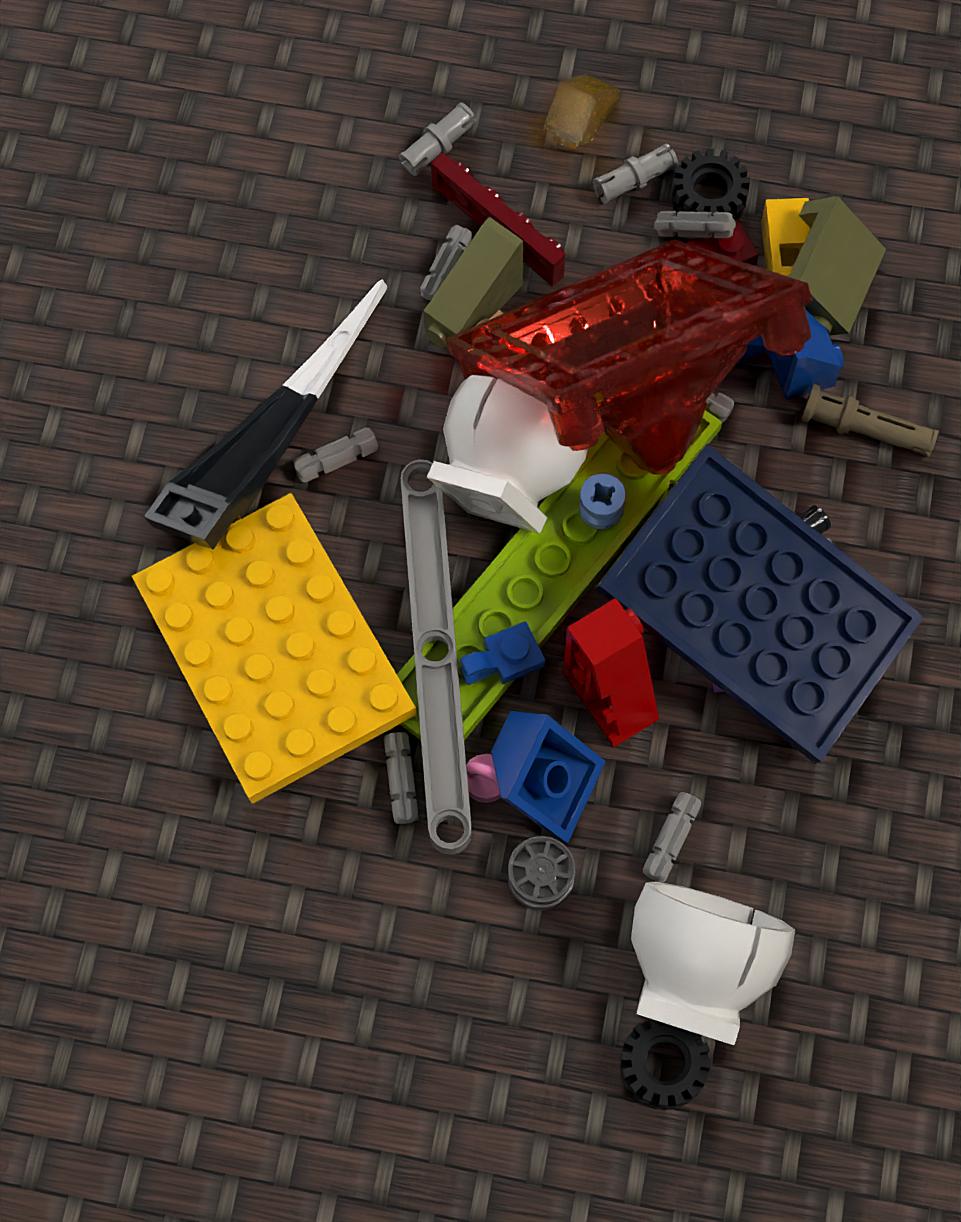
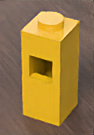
(783, 233)

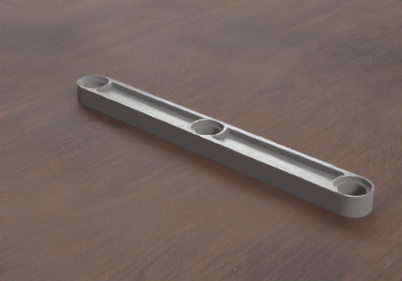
(436, 681)

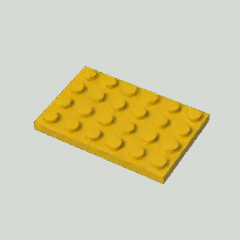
(274, 648)

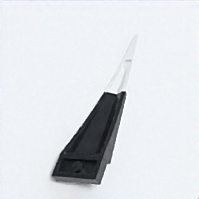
(229, 476)

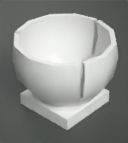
(502, 454)
(704, 958)

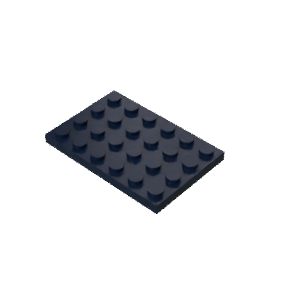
(761, 603)

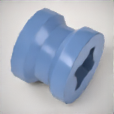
(598, 511)

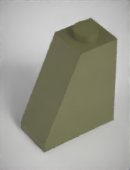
(477, 284)

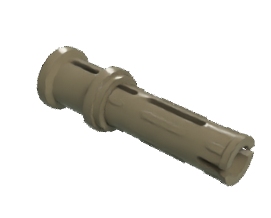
(848, 415)

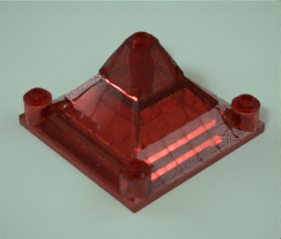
(638, 346)

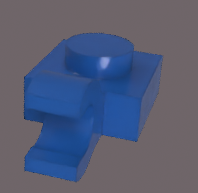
(507, 653)

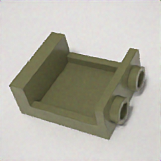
(836, 263)

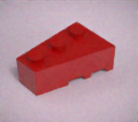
(611, 671)

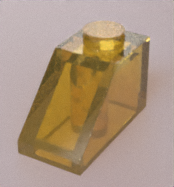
(580, 109)

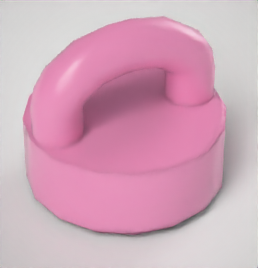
(482, 779)

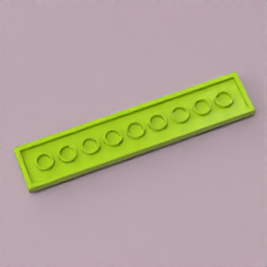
(549, 572)

